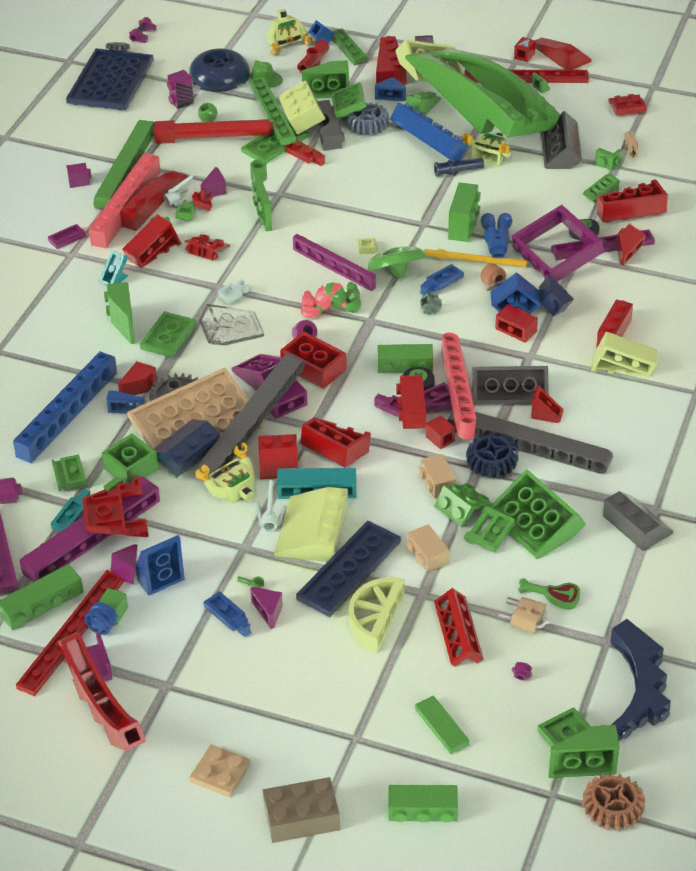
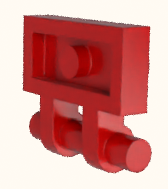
(627, 104)

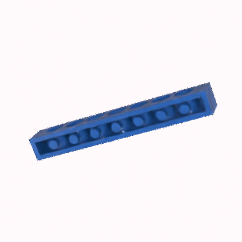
(65, 407)

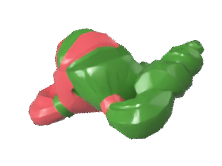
(330, 297)

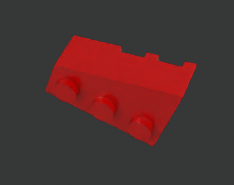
(151, 241)

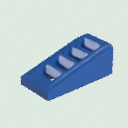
(119, 402)

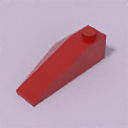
(562, 53)

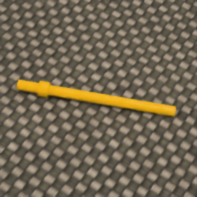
(441, 254)

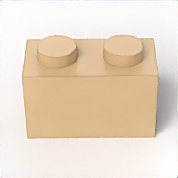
(436, 473)
(427, 548)

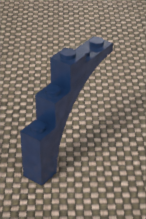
(644, 659)

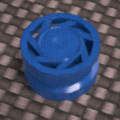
(101, 618)

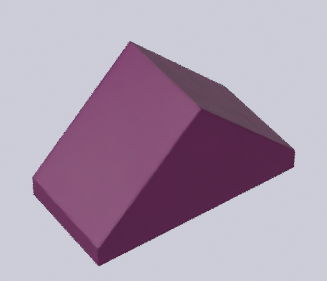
(214, 183)
(124, 563)
(267, 603)

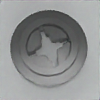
(118, 46)

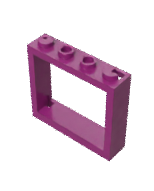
(544, 224)

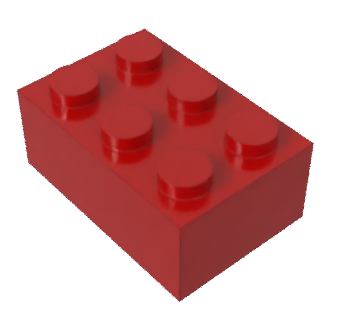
(321, 359)

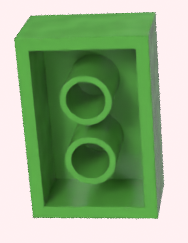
(464, 212)

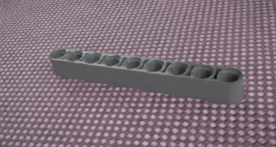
(253, 413)
(544, 443)

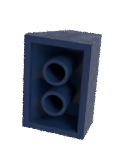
(187, 446)

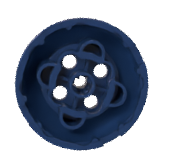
(219, 70)

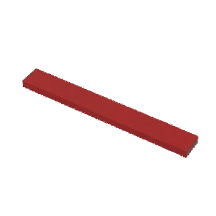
(550, 76)
(52, 654)

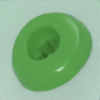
(396, 259)

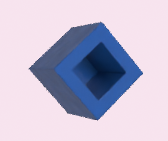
(321, 32)

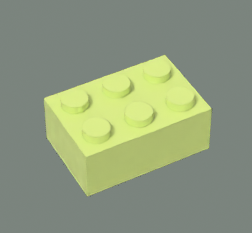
(301, 107)

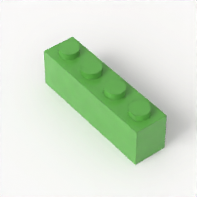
(40, 596)

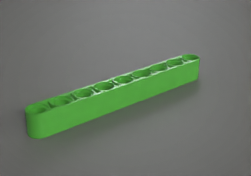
(125, 162)

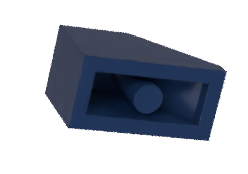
(554, 296)

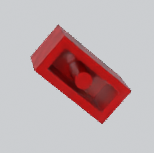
(516, 323)

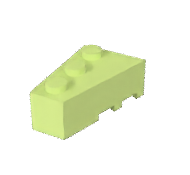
(624, 356)

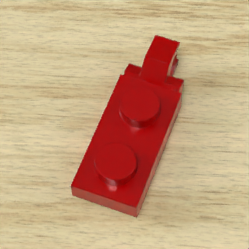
(305, 153)

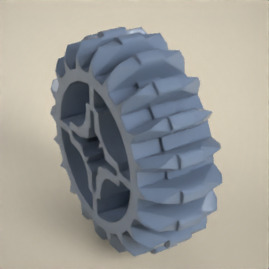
(369, 120)

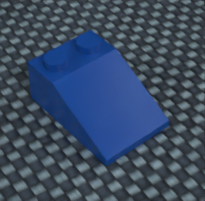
(160, 566)

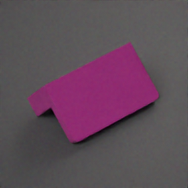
(100, 658)

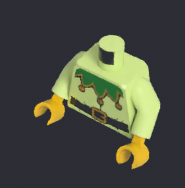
(286, 31)
(489, 147)
(232, 480)

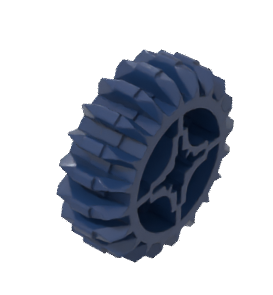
(492, 455)

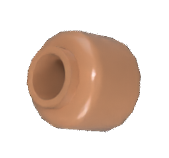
(492, 274)

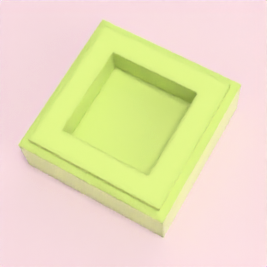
(367, 246)

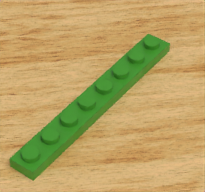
(272, 111)

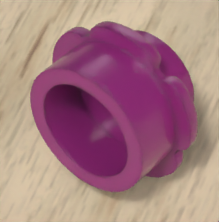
(522, 671)

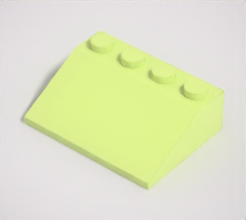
(413, 47)
(313, 525)

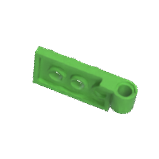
(260, 199)

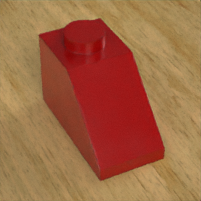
(629, 242)
(138, 379)

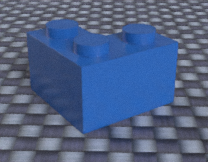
(515, 292)

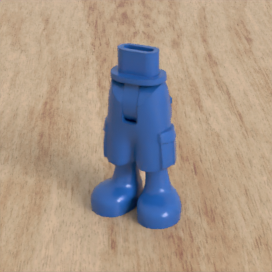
(497, 239)

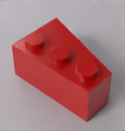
(333, 442)

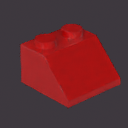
(276, 453)

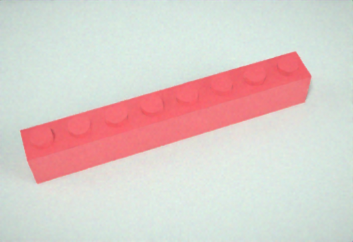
(109, 220)

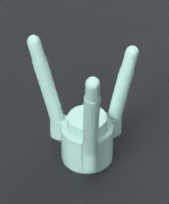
(173, 196)
(269, 520)

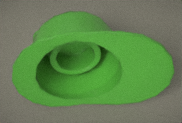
(265, 69)

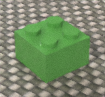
(130, 459)

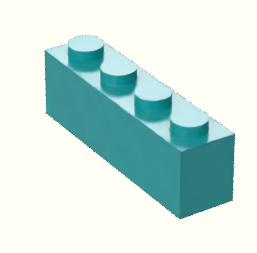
(302, 480)

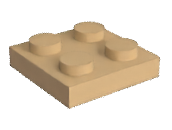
(220, 770)

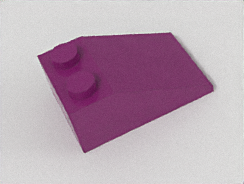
(256, 369)

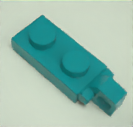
(70, 512)

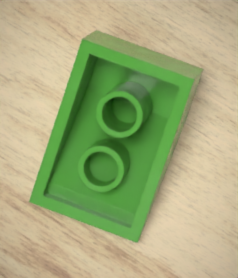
(327, 78)
(120, 309)
(586, 753)

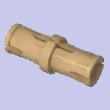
(631, 144)

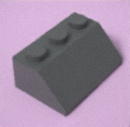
(635, 520)

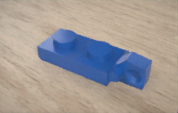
(441, 279)
(228, 613)

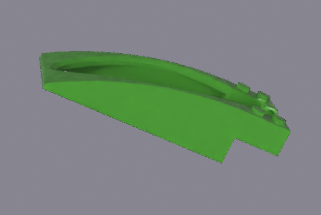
(500, 101)

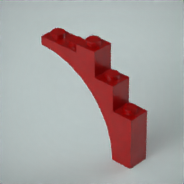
(119, 726)

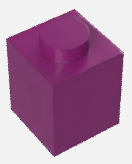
(78, 175)

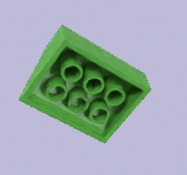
(539, 514)

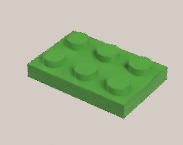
(348, 100)
(168, 334)

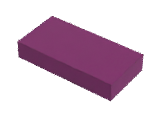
(66, 236)

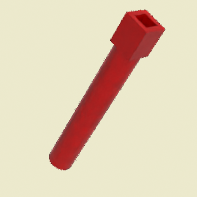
(169, 131)

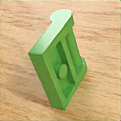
(495, 531)

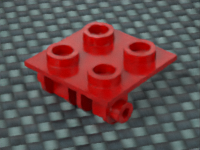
(205, 247)

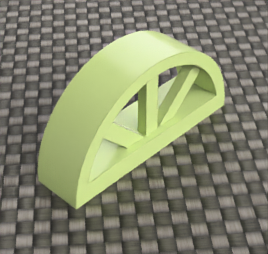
(378, 588)

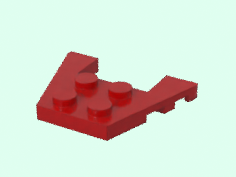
(105, 511)

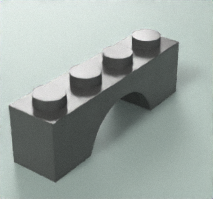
(331, 134)

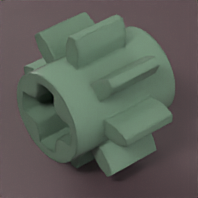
(431, 303)

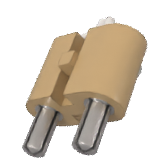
(526, 615)

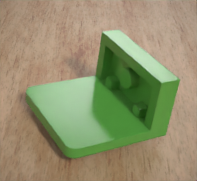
(460, 502)

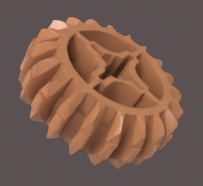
(613, 795)

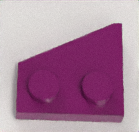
(437, 398)

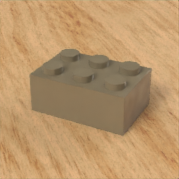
(301, 809)

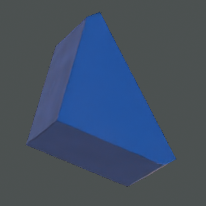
(390, 90)

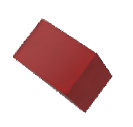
(545, 407)

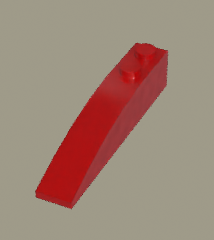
(148, 200)

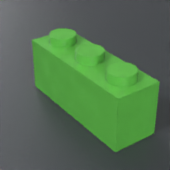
(401, 357)
(422, 803)

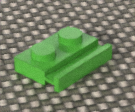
(69, 472)

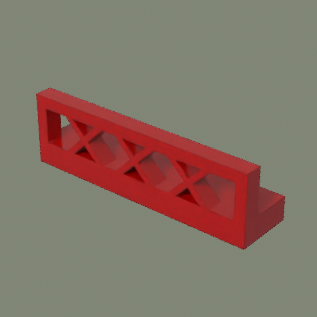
(462, 623)

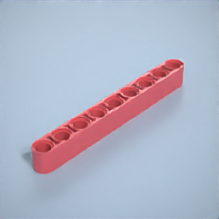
(458, 386)

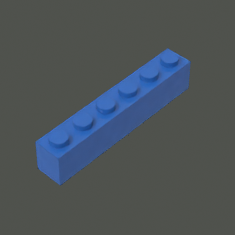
(428, 132)

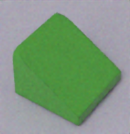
(539, 83)

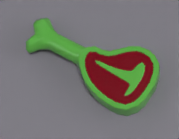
(563, 596)

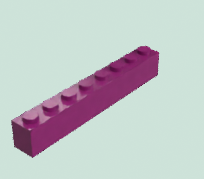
(75, 541)

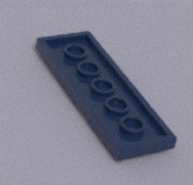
(348, 568)

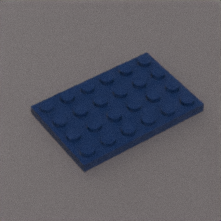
(110, 79)

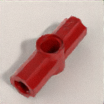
(313, 55)

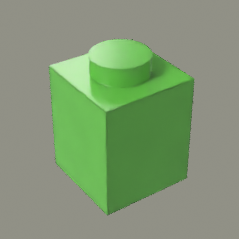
(116, 600)

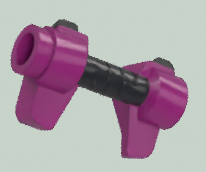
(144, 25)

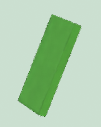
(268, 147)

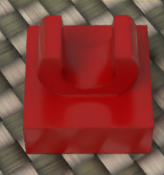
(202, 201)

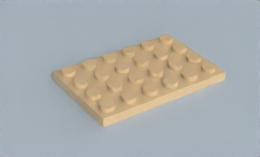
(210, 398)

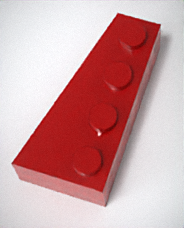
(388, 62)
(631, 203)

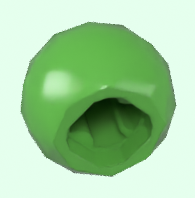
(207, 112)

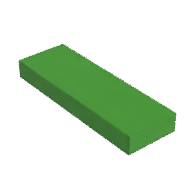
(442, 724)

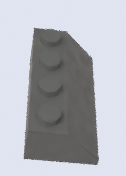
(562, 144)
(508, 384)

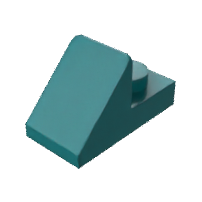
(113, 269)

